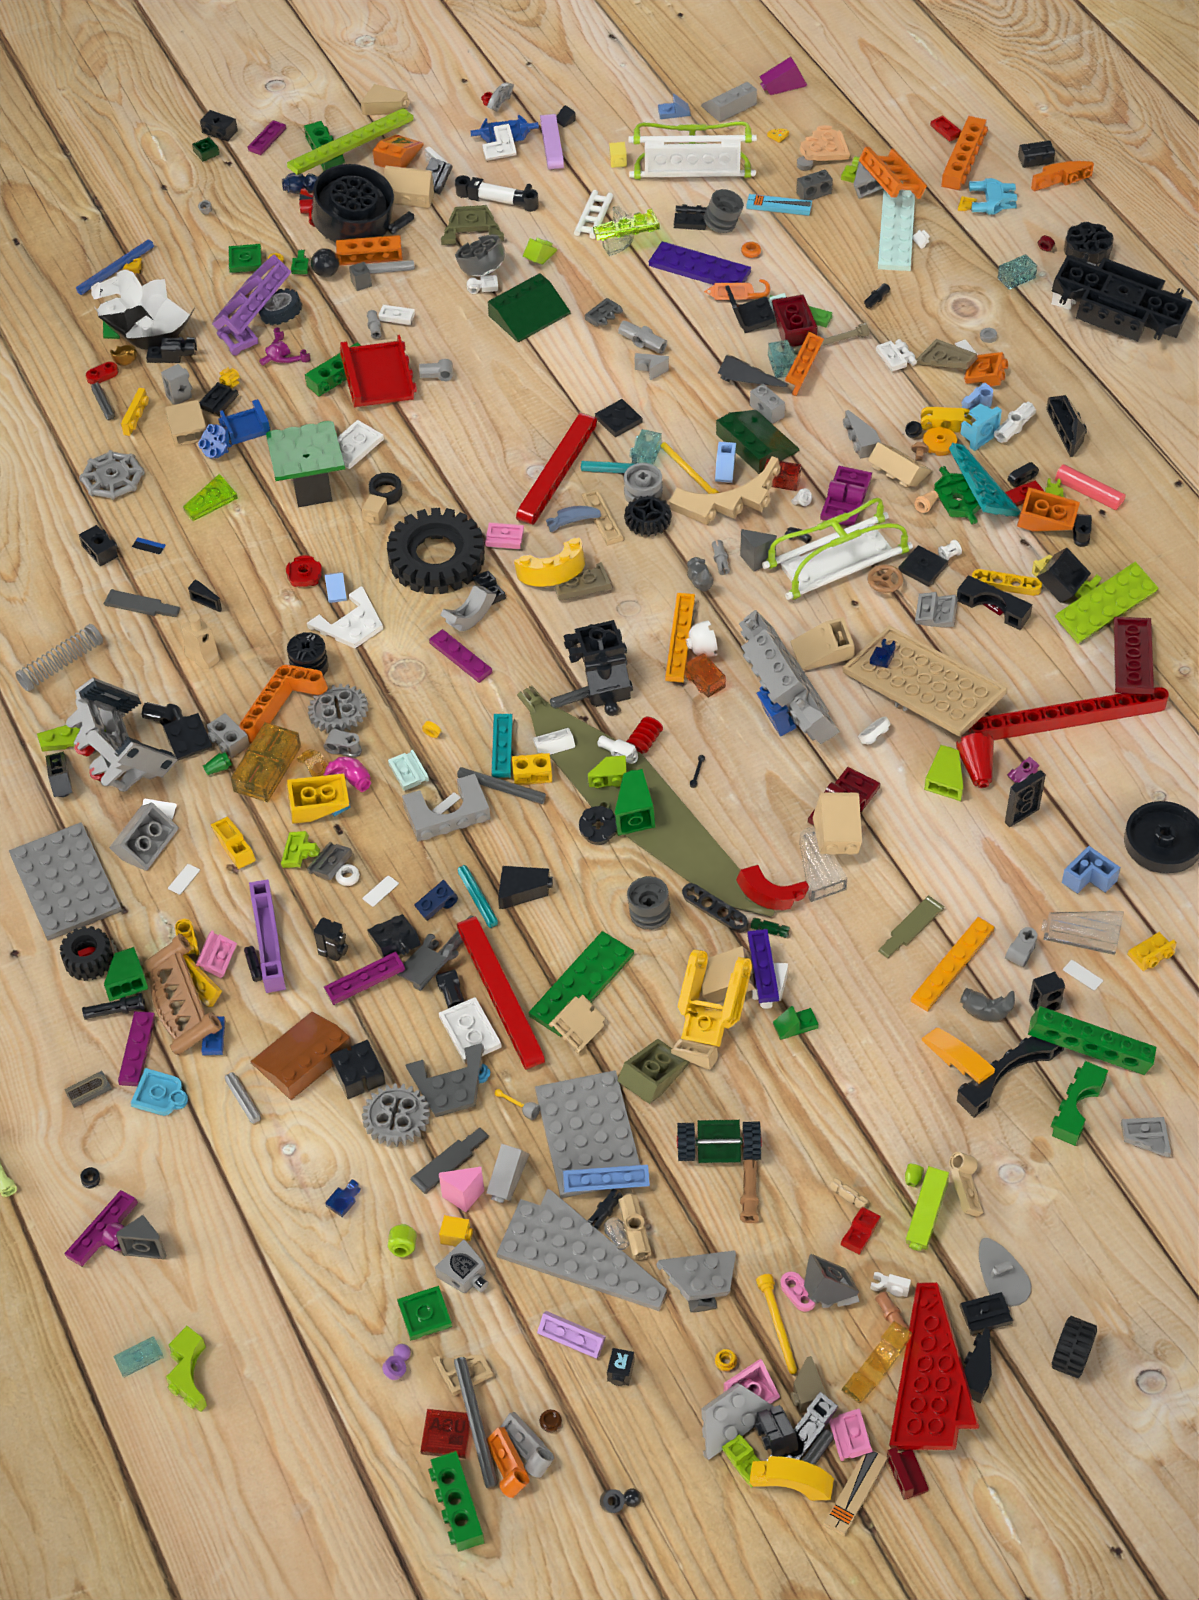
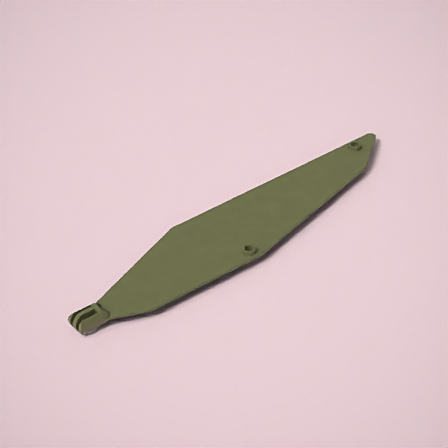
(677, 836)

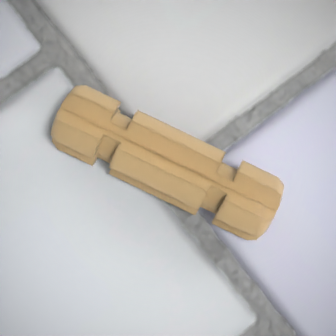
(848, 1193)

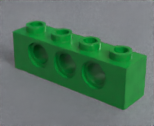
(317, 136)
(326, 375)
(450, 1467)

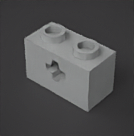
(176, 384)
(767, 403)

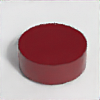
(1046, 243)

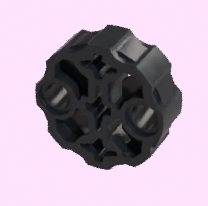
(1089, 239)

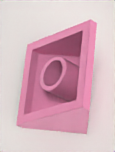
(462, 1186)
(756, 1380)

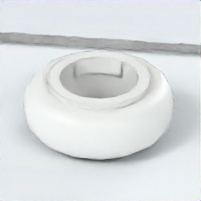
(349, 880)

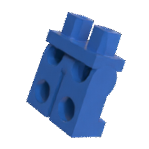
(777, 715)

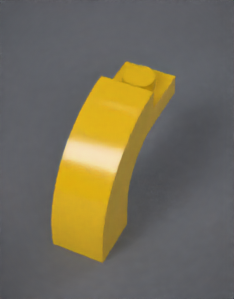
(794, 1474)

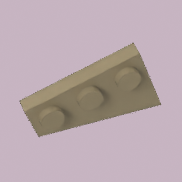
(946, 355)
(586, 583)

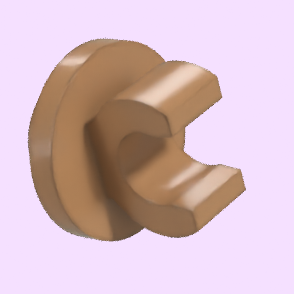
(919, 448)

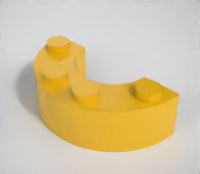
(552, 570)

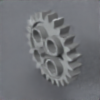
(352, 707)
(377, 1111)

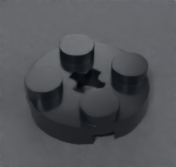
(593, 815)

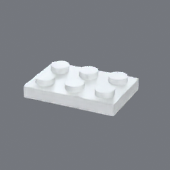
(358, 442)
(469, 1026)

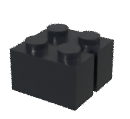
(355, 1065)

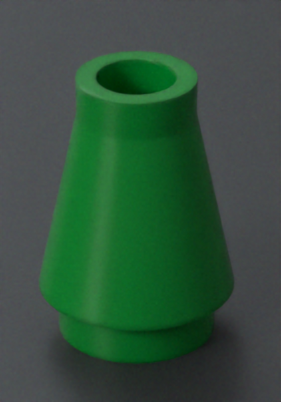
(217, 764)

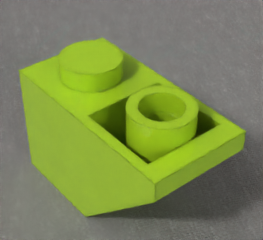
(539, 250)
(608, 772)

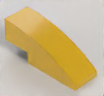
(233, 842)

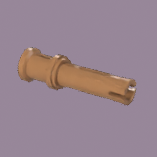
(749, 1199)

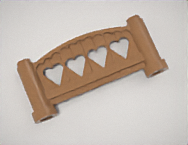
(199, 1024)

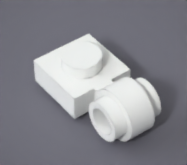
(487, 283)

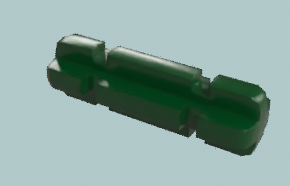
(773, 928)

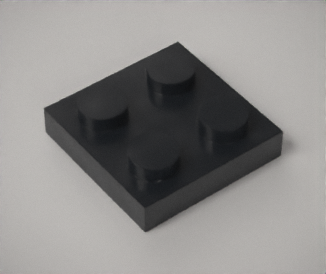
(618, 418)

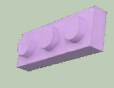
(571, 1334)

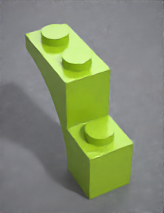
(185, 1351)

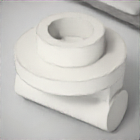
(921, 238)
(802, 498)

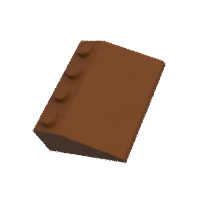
(301, 1054)

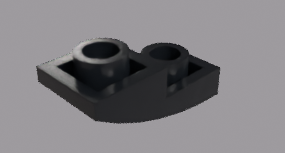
(488, 581)

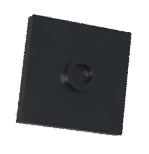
(923, 565)

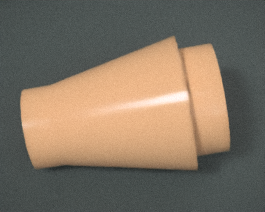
(925, 502)

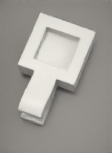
(894, 1284)

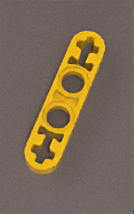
(1006, 582)

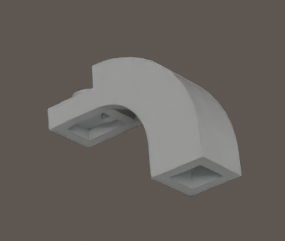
(472, 610)

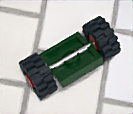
(719, 1141)

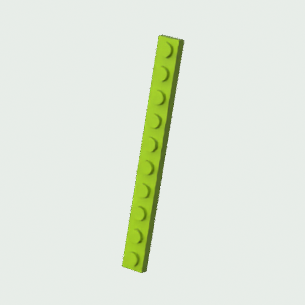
(349, 141)

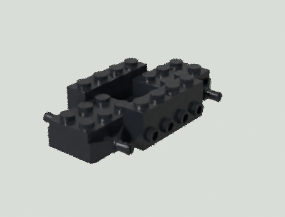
(1121, 298)

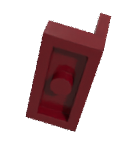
(907, 1473)

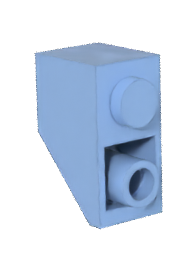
(725, 462)

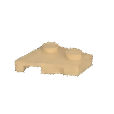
(477, 1368)

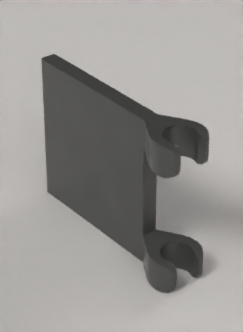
(426, 962)

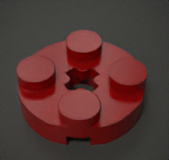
(305, 579)

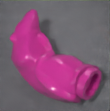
(352, 769)

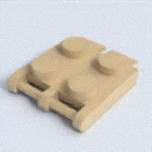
(578, 1023)

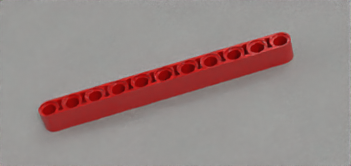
(1071, 714)

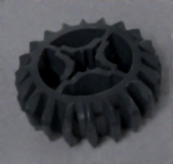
(648, 515)

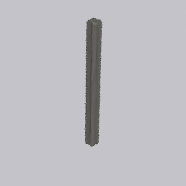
(475, 1422)

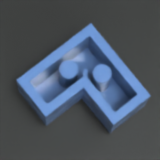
(1092, 868)

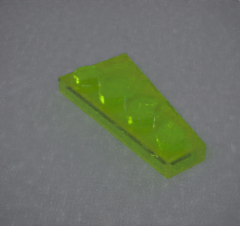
(639, 223)

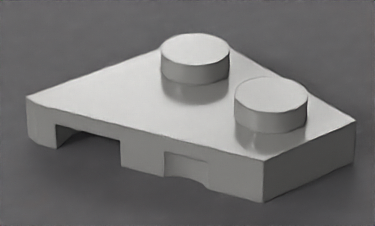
(1147, 1134)

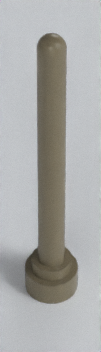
(862, 330)

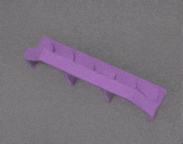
(257, 299)

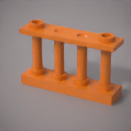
(885, 176)

